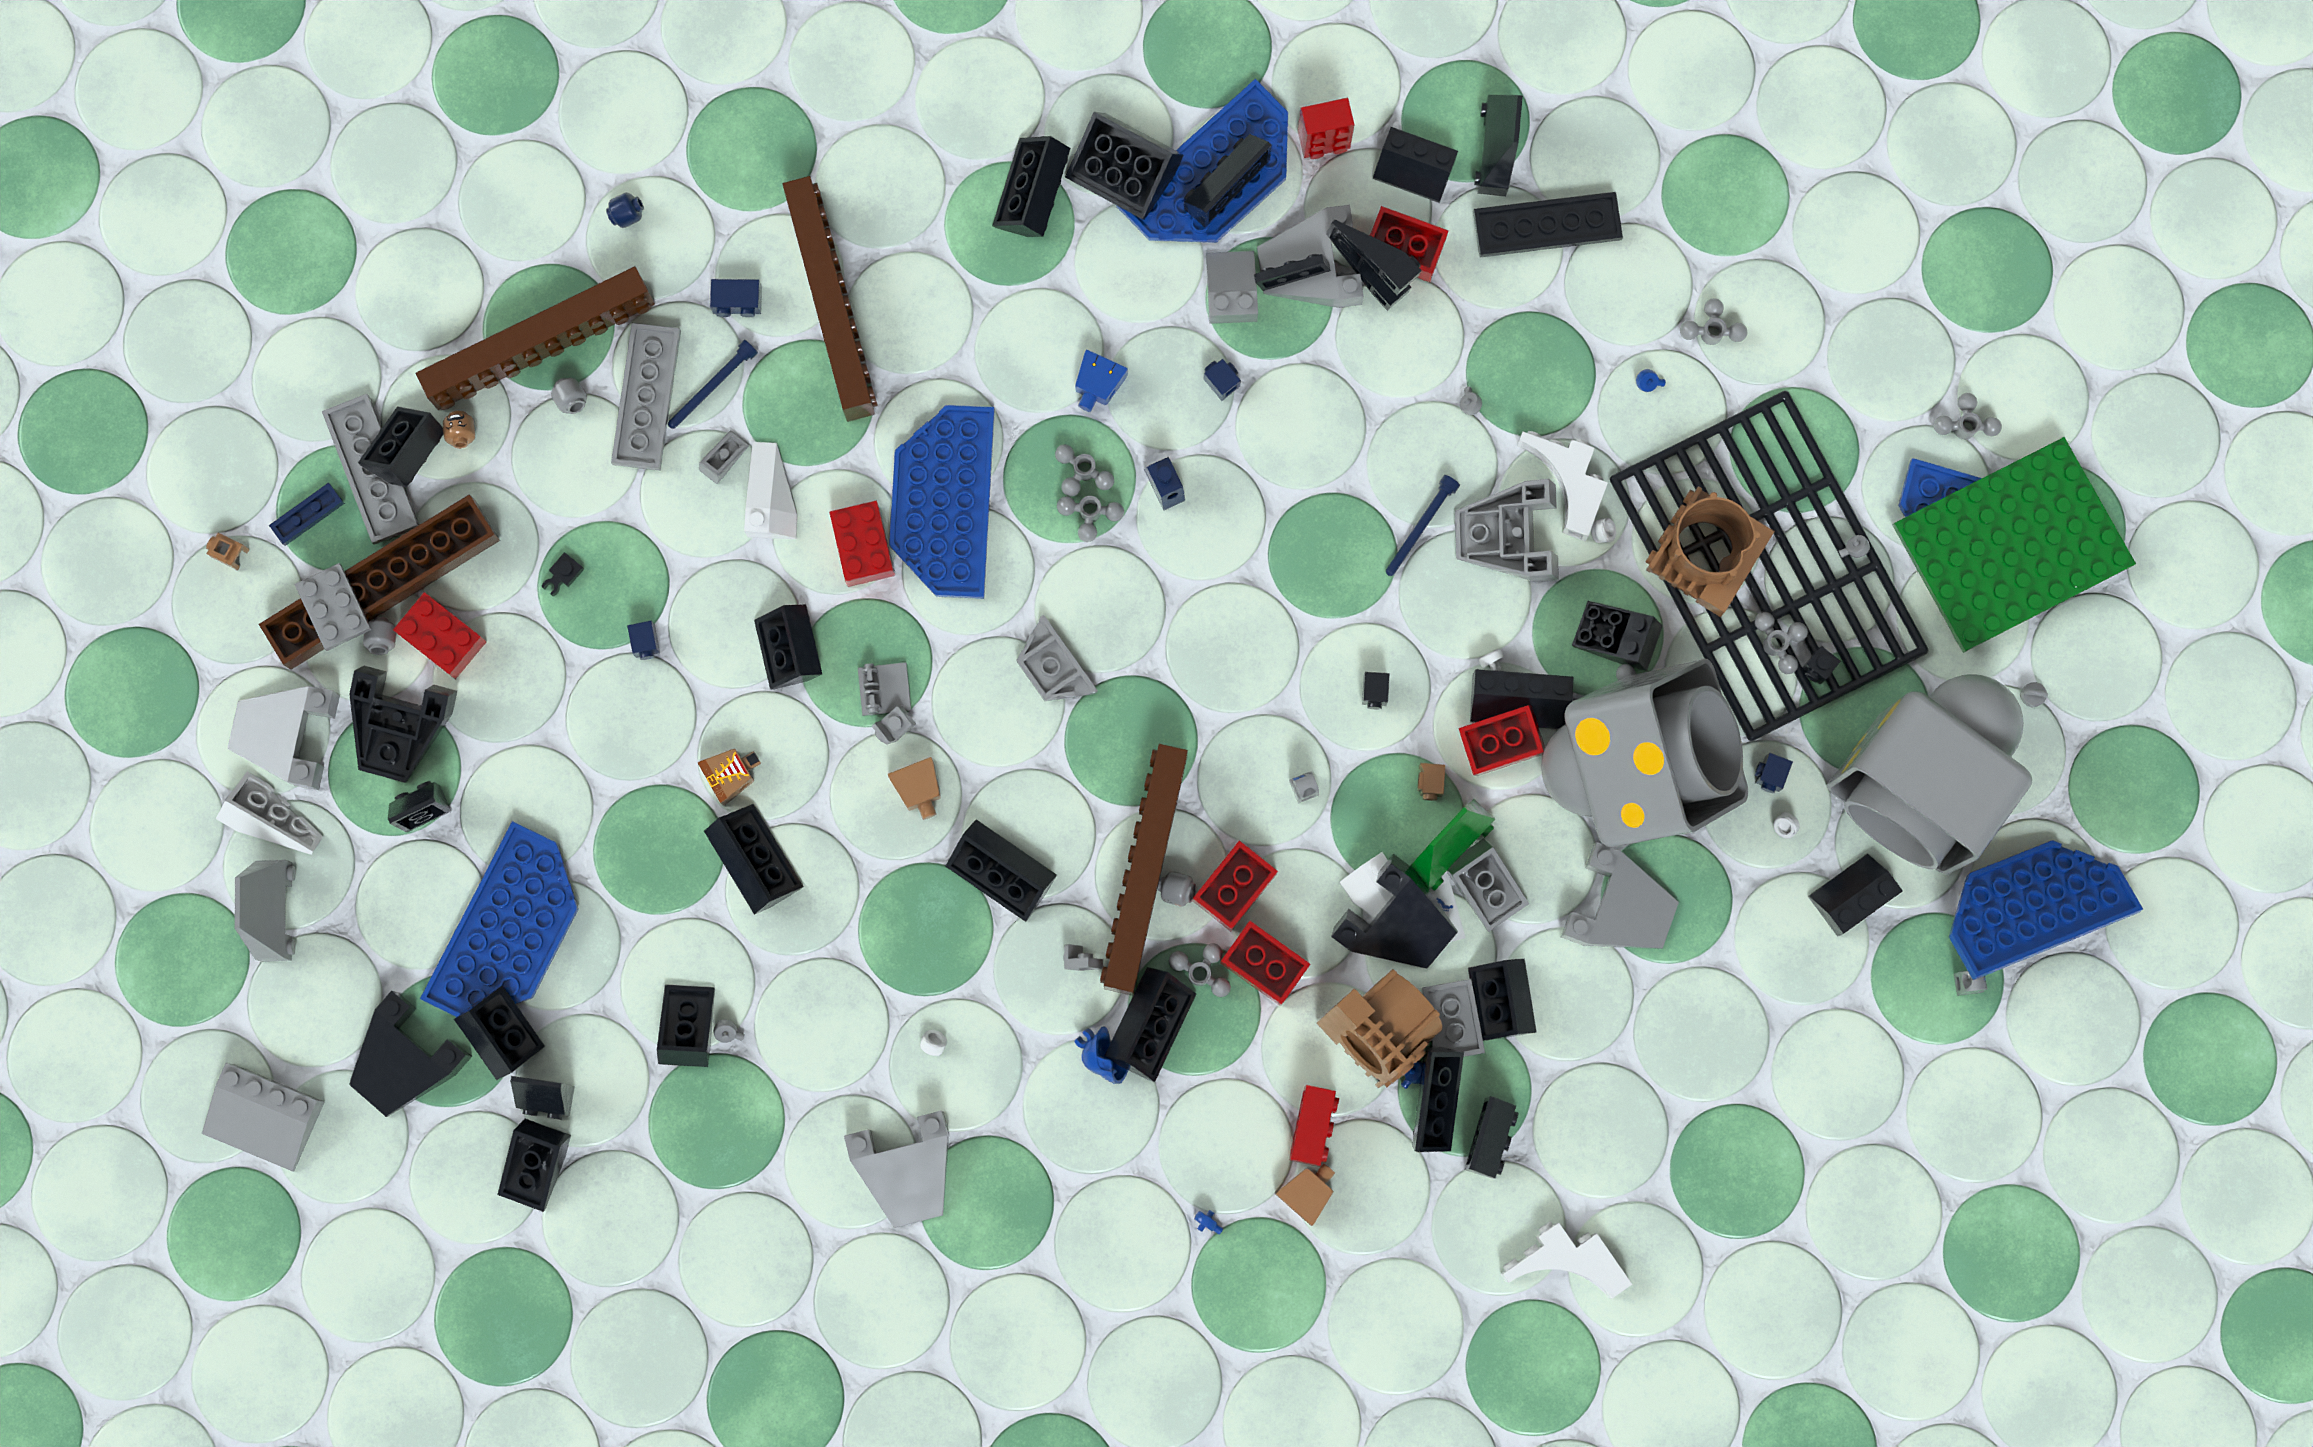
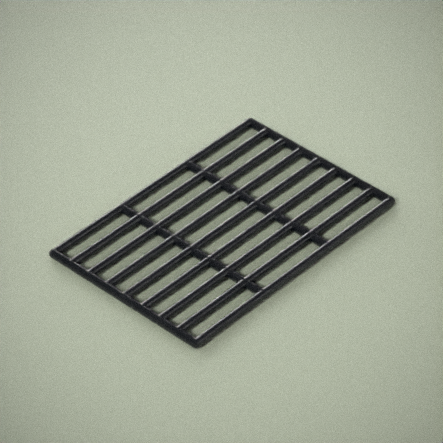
(1790, 606)

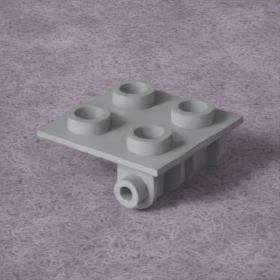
(883, 688)

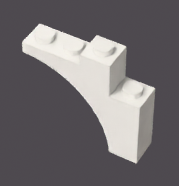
(1580, 492)
(1587, 1259)

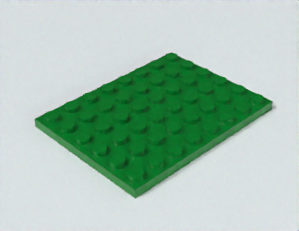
(2013, 544)

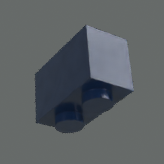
(735, 297)

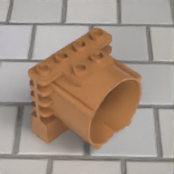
(1710, 589)
(1384, 1027)

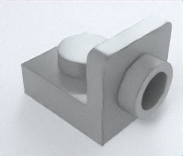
(893, 725)
(1077, 960)

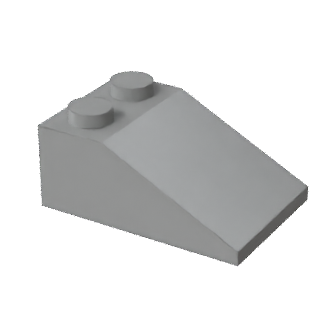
(1231, 287)
(1487, 885)

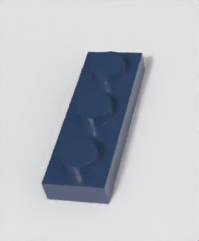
(306, 514)

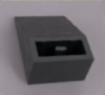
(1618, 634)

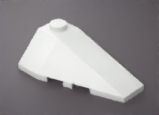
(769, 499)
(261, 814)
(1364, 889)

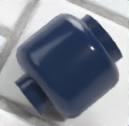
(625, 210)

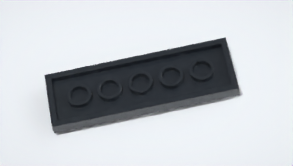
(1547, 224)

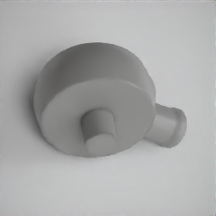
(1470, 402)
(1856, 547)
(726, 1031)

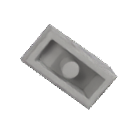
(722, 457)

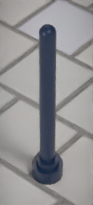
(744, 352)
(1447, 487)

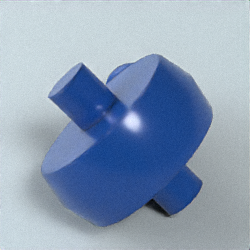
(1648, 380)
(1413, 1075)
(1206, 1221)

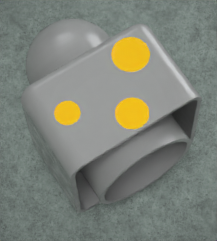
(1649, 755)
(1938, 772)

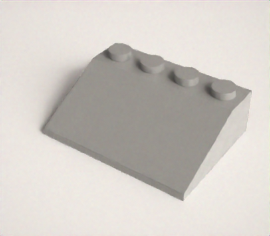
(261, 1116)

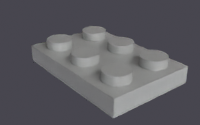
(333, 607)
(1458, 1017)

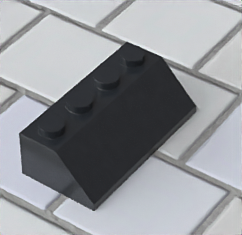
(1227, 179)
(1031, 186)
(1505, 691)
(753, 858)
(1000, 870)
(1150, 1024)
(1437, 1100)

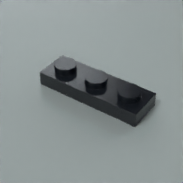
(1292, 271)

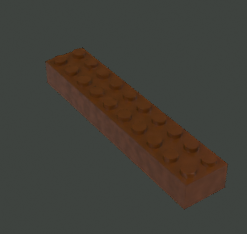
(827, 293)
(535, 339)
(390, 575)
(1145, 869)

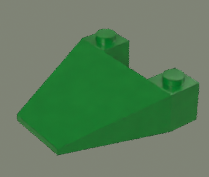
(1452, 843)

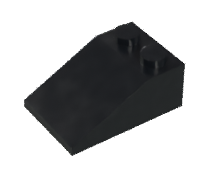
(418, 807)
(686, 1026)
(542, 1096)
(533, 1164)

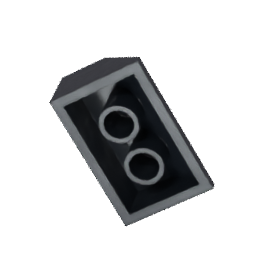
(1415, 164)
(402, 446)
(788, 646)
(1854, 894)
(1503, 999)
(499, 1033)
(1491, 1137)

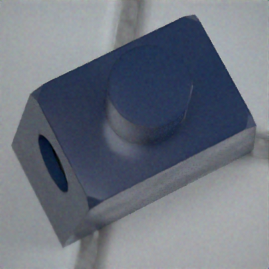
(1165, 482)

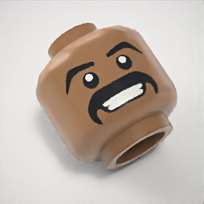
(459, 429)

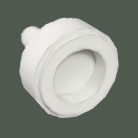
(1603, 530)
(1492, 660)
(1786, 825)
(933, 1042)

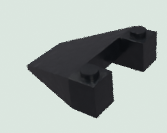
(1501, 141)
(1381, 266)
(393, 732)
(1408, 927)
(393, 1066)

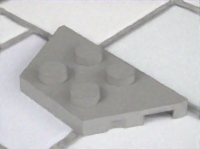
(1052, 665)

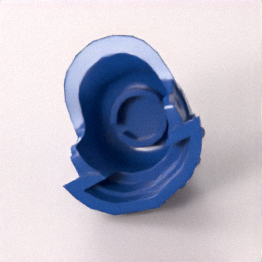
(1094, 1055)

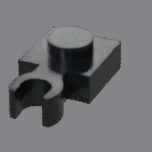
(564, 571)

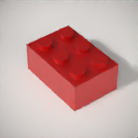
(1326, 128)
(1411, 236)
(862, 543)
(439, 635)
(1502, 740)
(1235, 886)
(1265, 963)
(1313, 1126)

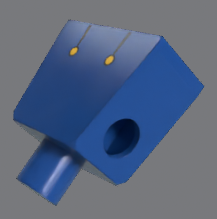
(1098, 380)

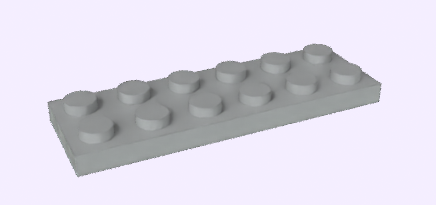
(646, 396)
(382, 505)

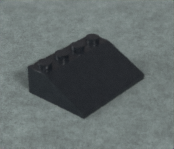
(1123, 164)

